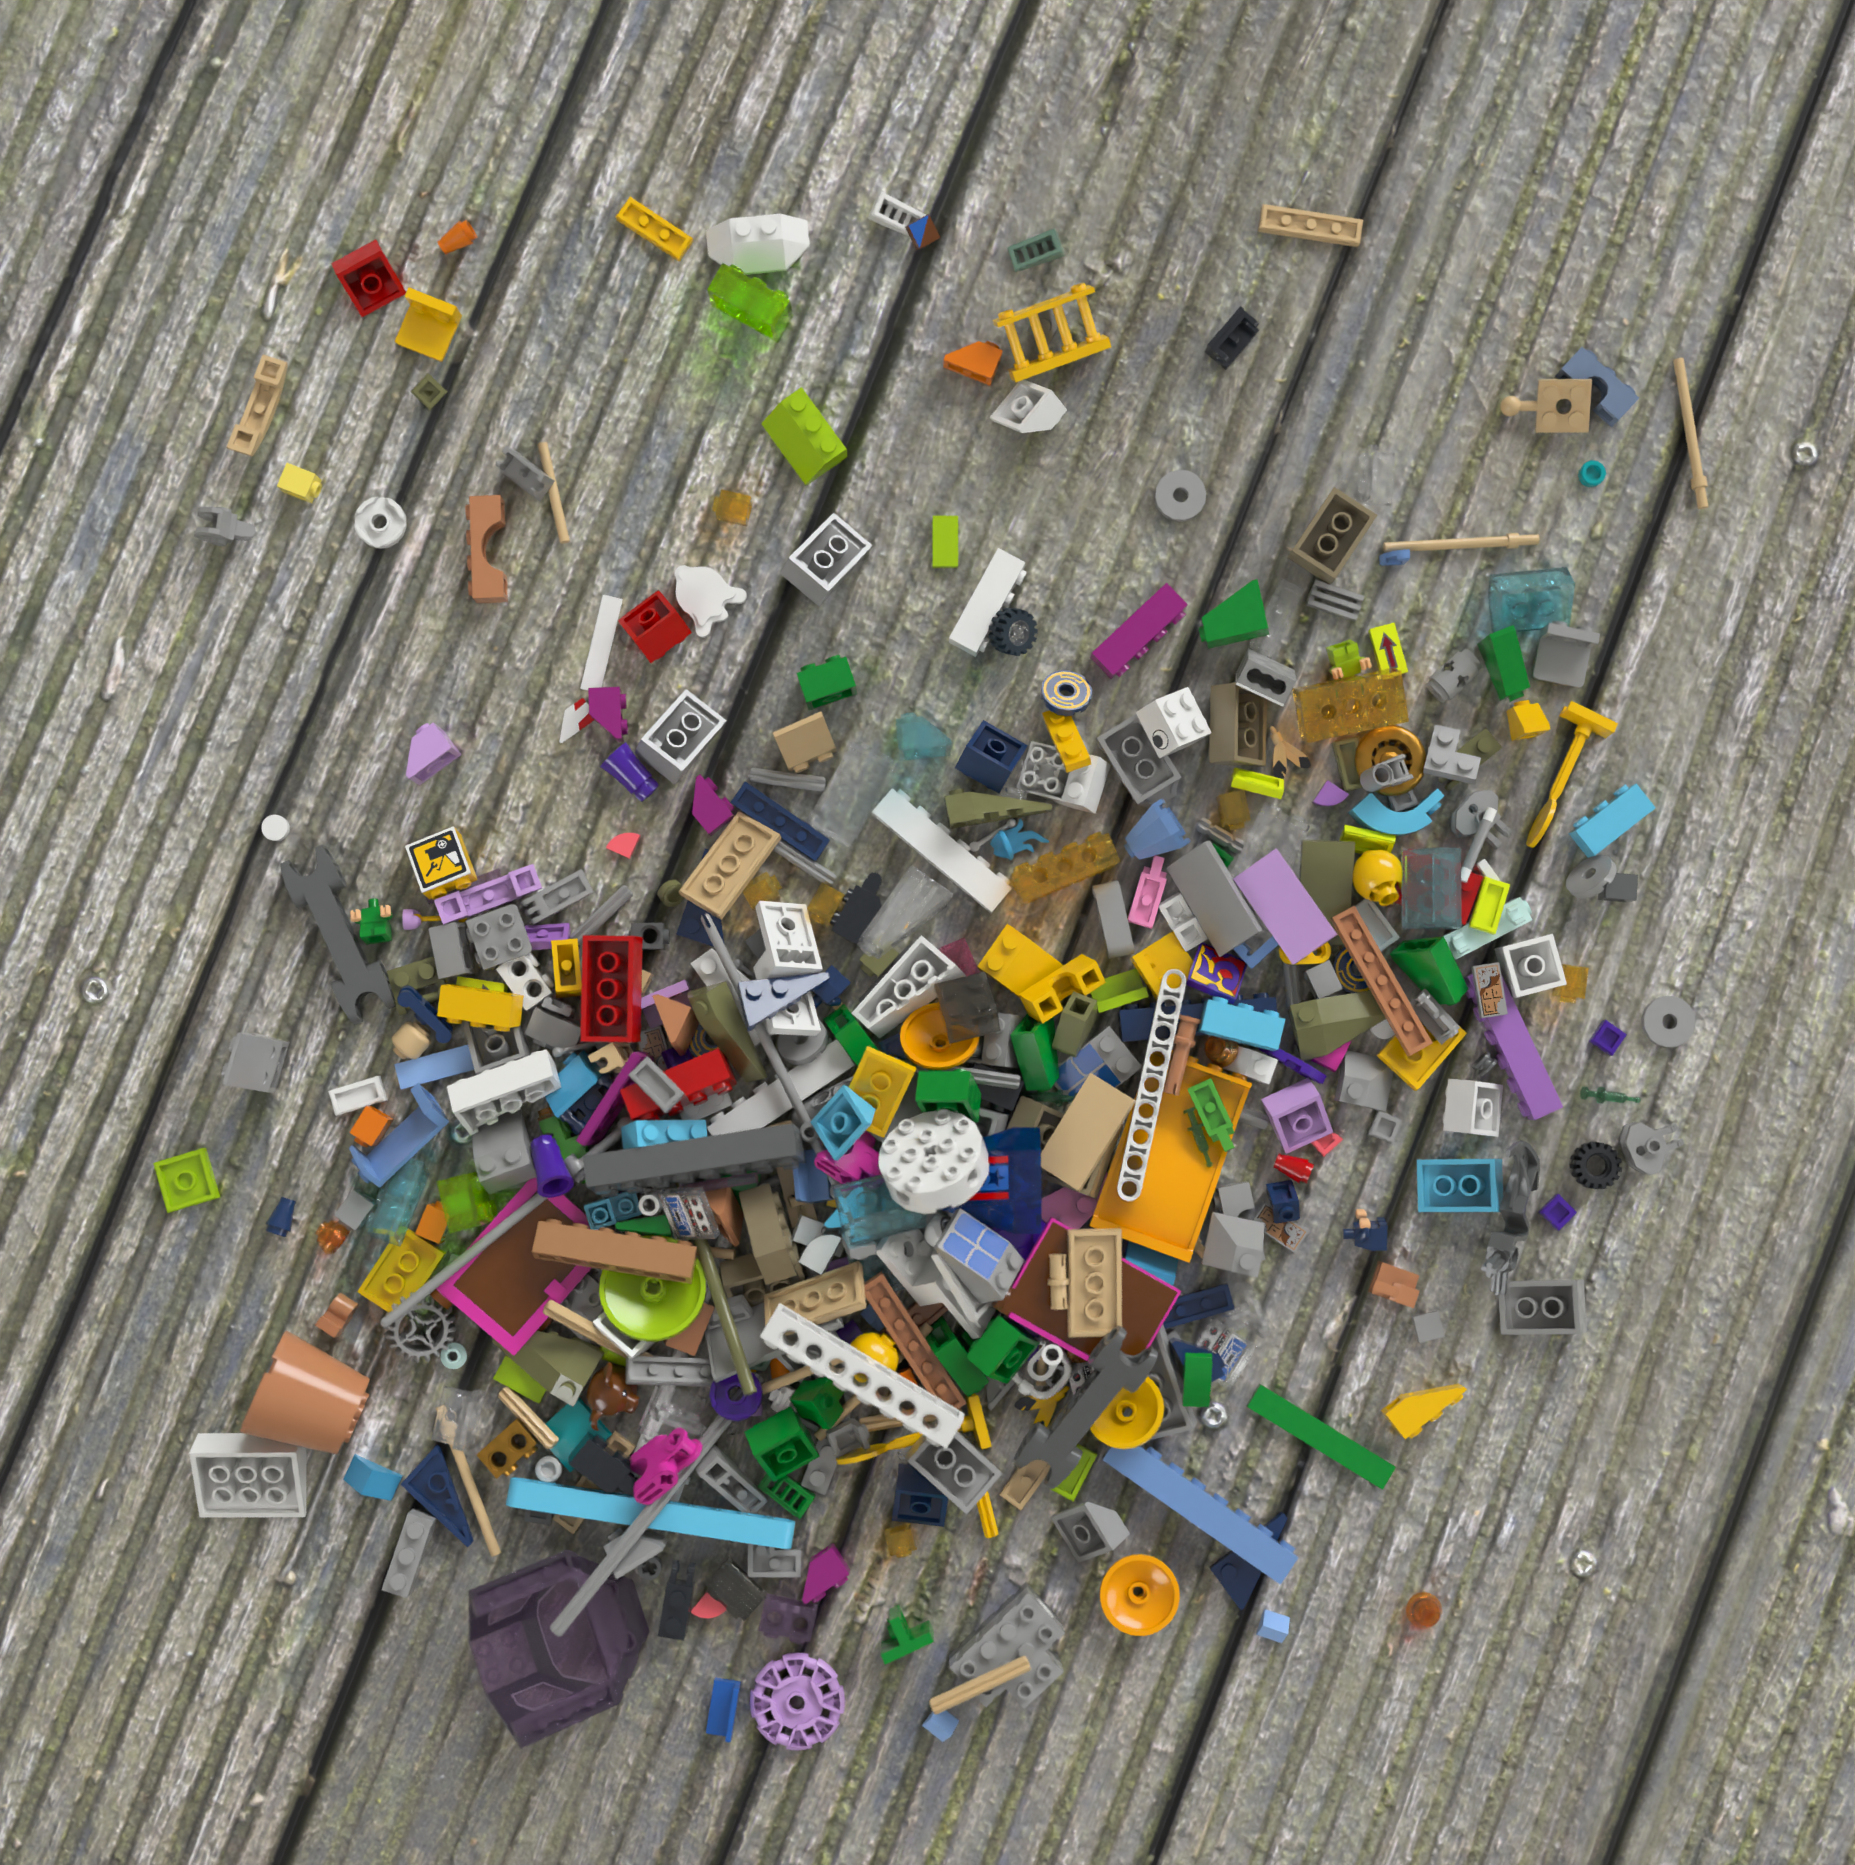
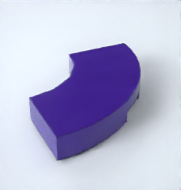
(1296, 1065)

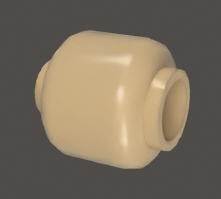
(411, 1040)

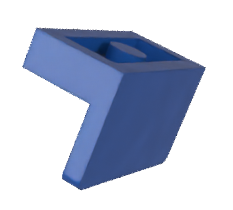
(723, 1708)

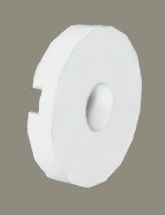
(390, 533)

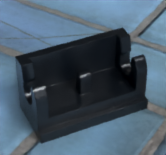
(1232, 338)

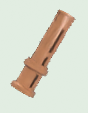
(1183, 1042)

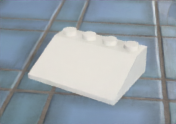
(248, 1476)

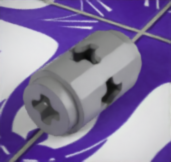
(1463, 667)

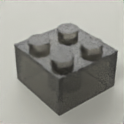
(967, 1007)

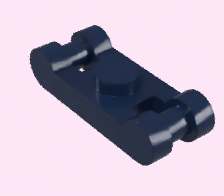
(425, 1013)
(586, 1104)

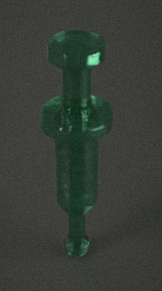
(1602, 1095)
(1053, 1097)
(1198, 1135)

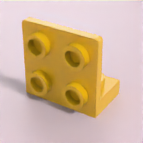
(428, 325)
(1158, 959)

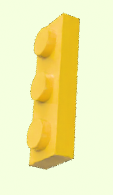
(1067, 741)

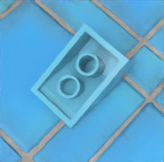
(1459, 1185)

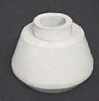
(935, 1228)

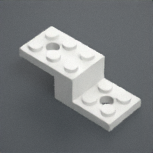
(787, 955)
(922, 1277)

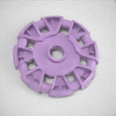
(799, 1685)

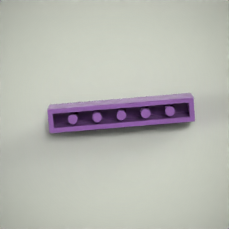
(1518, 1058)

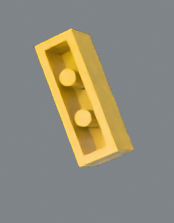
(480, 1007)

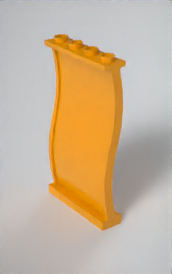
(1176, 1177)

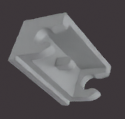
(525, 473)
(451, 950)
(554, 1028)

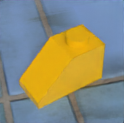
(1526, 720)
(566, 967)

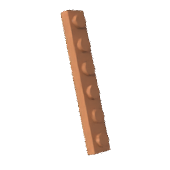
(1381, 981)
(911, 1341)

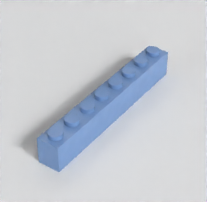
(1204, 1510)

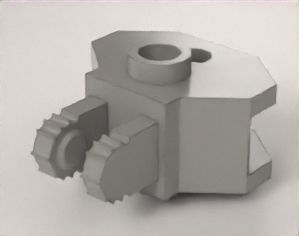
(224, 527)
(1466, 823)
(1650, 1146)

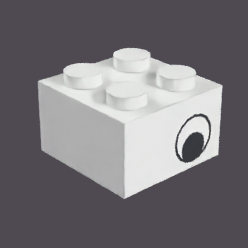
(1173, 722)

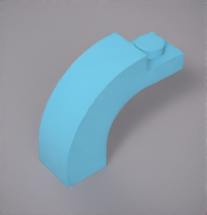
(1375, 816)

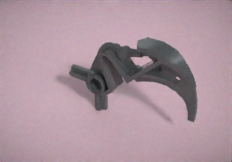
(1501, 1250)

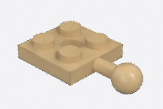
(1548, 394)

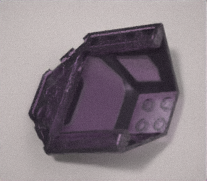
(544, 1679)

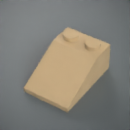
(805, 742)

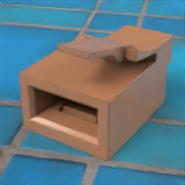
(1394, 1284)

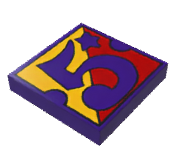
(1216, 974)

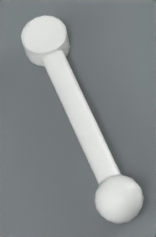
(976, 845)

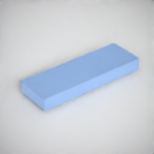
(434, 1067)

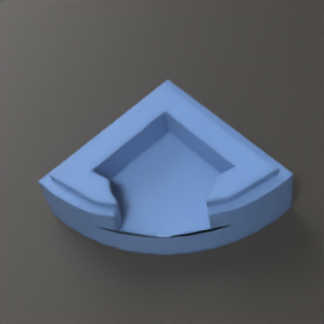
(1397, 557)

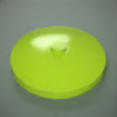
(650, 1306)

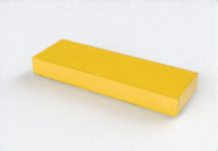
(654, 229)

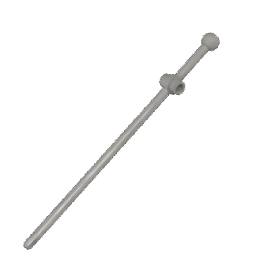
(769, 1048)
(577, 1171)

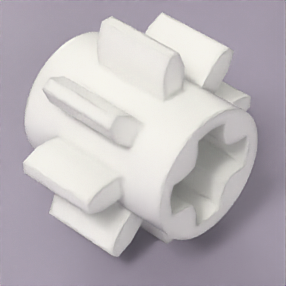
(781, 1398)

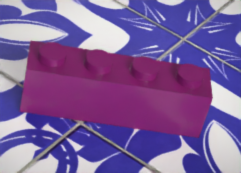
(1138, 631)

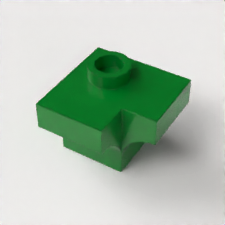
(818, 1401)

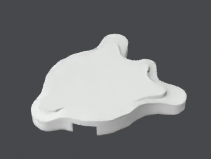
(704, 595)

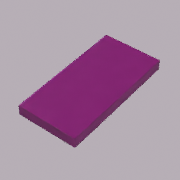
(611, 1103)

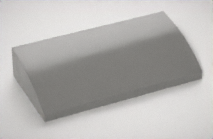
(1214, 898)
(1170, 1383)

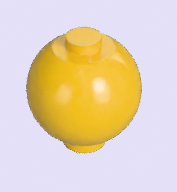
(1376, 876)
(878, 1348)

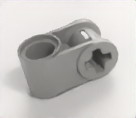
(1389, 773)

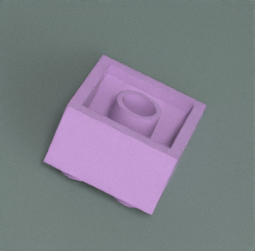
(429, 753)
(1297, 1115)

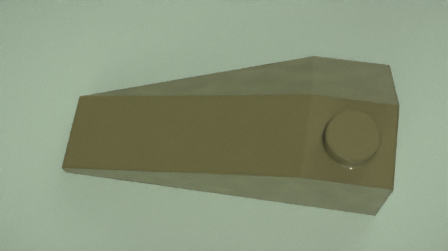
(977, 808)
(1332, 1021)
(723, 1023)
(558, 1363)

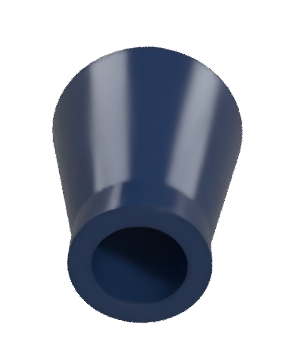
(281, 1218)

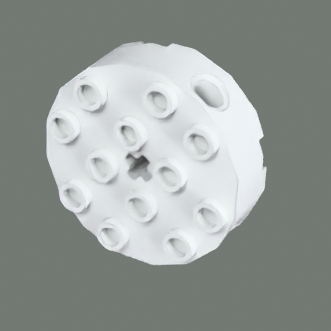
(934, 1161)

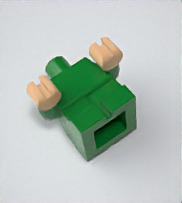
(373, 922)

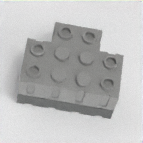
(1017, 1629)

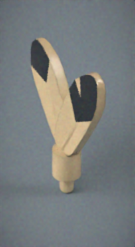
(1285, 751)

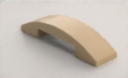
(260, 407)

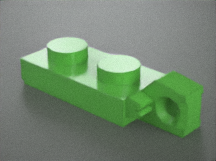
(1212, 1113)

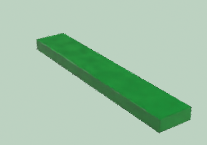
(1321, 1436)

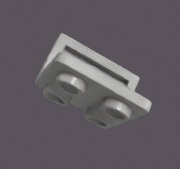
(1563, 654)
(498, 937)
(585, 1302)

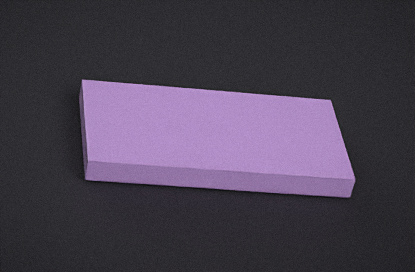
(1285, 906)

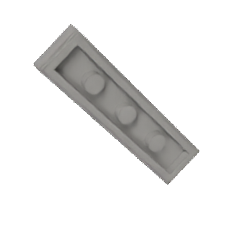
(669, 1371)

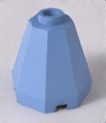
(1155, 833)

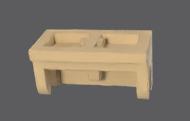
(614, 1054)

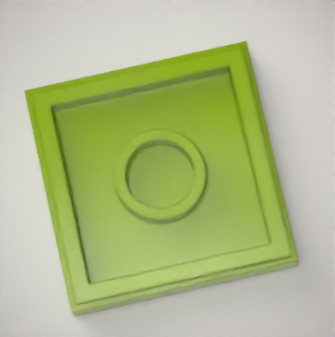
(186, 1180)

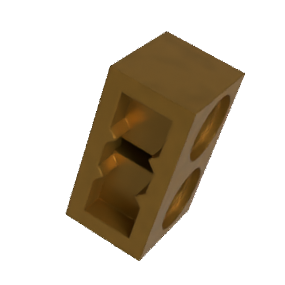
(505, 1443)

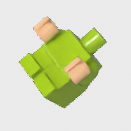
(1346, 659)

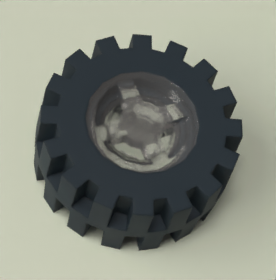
(1022, 629)

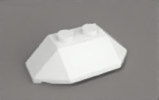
(759, 242)

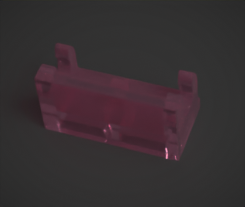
(960, 955)

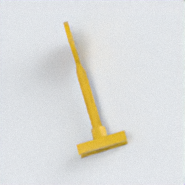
(1587, 722)
(972, 1422)

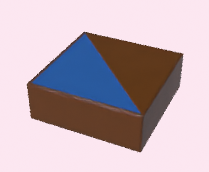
(922, 232)

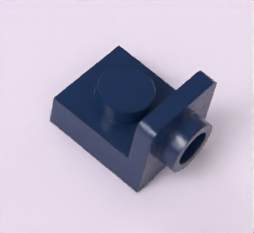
(1283, 1201)

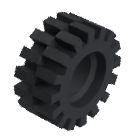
(1611, 1165)

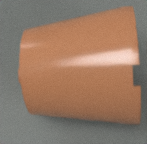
(306, 1398)

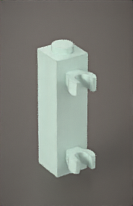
(1466, 939)

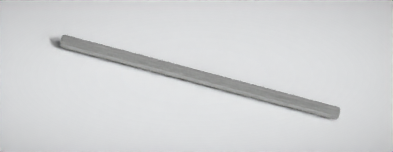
(636, 1529)

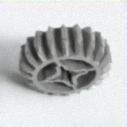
(411, 1333)

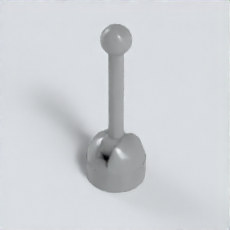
(557, 1051)

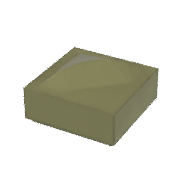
(428, 391)

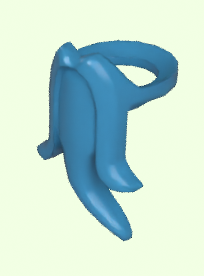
(1010, 842)

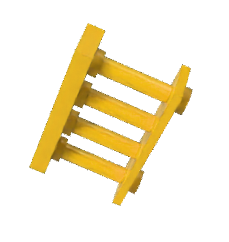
(1070, 350)

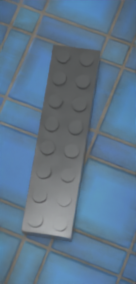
(694, 1160)

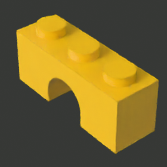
(1044, 997)

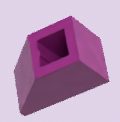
(606, 710)
(709, 808)
(825, 1570)

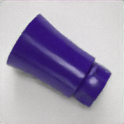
(630, 772)
(550, 1168)

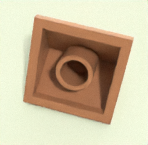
(678, 1022)
(726, 1213)

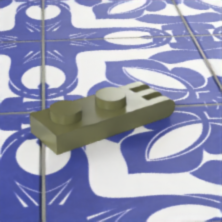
(1482, 746)

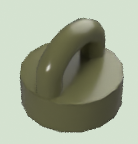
(670, 894)

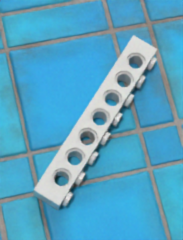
(857, 1362)

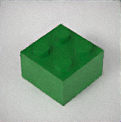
(827, 682)
(949, 1091)
(1002, 1349)
(781, 1444)

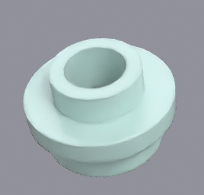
(461, 1352)

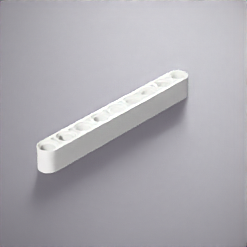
(1153, 1098)

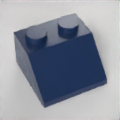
(991, 756)
(918, 1499)

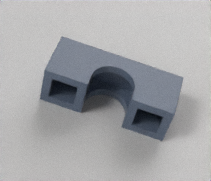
(1615, 396)

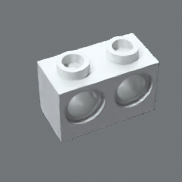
(522, 984)

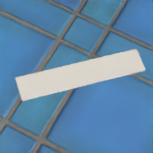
(601, 642)

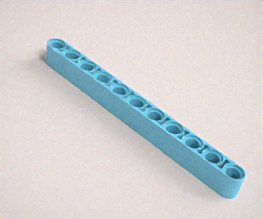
(674, 1516)

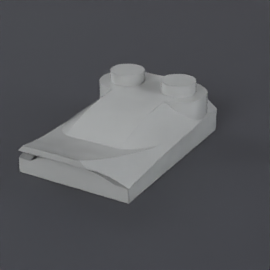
(1138, 764)

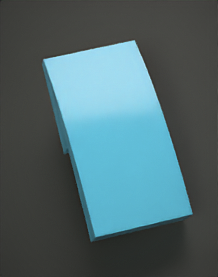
(612, 1210)

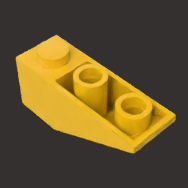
(1414, 1409)

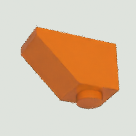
(975, 361)

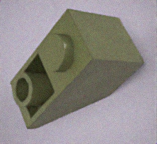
(1075, 1024)

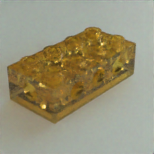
(1362, 717)
(1096, 844)

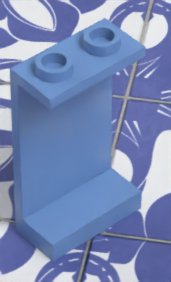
(402, 1141)

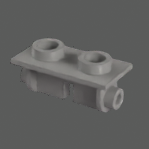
(1434, 1017)

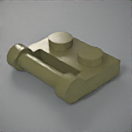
(417, 975)

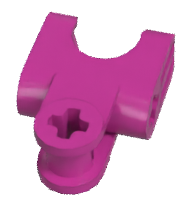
(856, 1164)
(661, 1462)

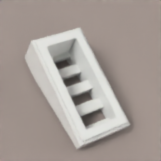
(900, 207)

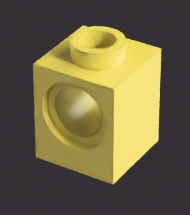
(299, 483)

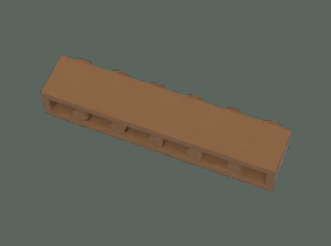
(615, 1251)

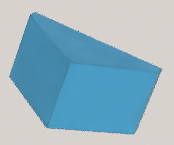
(372, 1479)

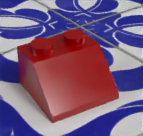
(368, 278)
(655, 626)

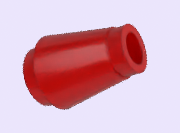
(1294, 1167)

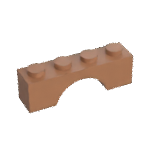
(485, 517)

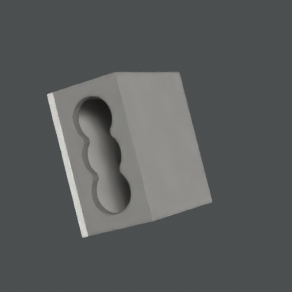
(1265, 677)

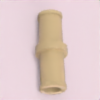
(1058, 1281)

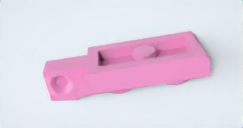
(1148, 894)

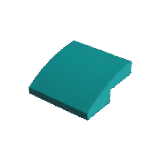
(570, 1427)

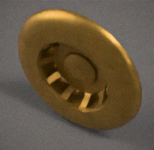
(1400, 737)

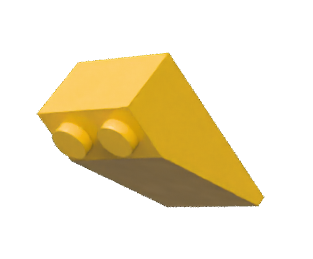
(1017, 961)

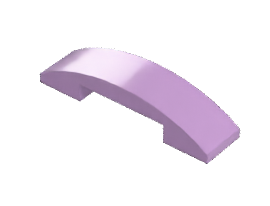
(488, 895)

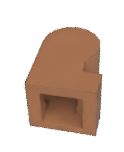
(337, 1315)

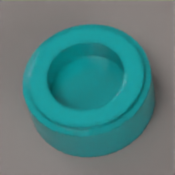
(1592, 473)

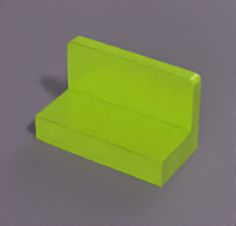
(1119, 991)

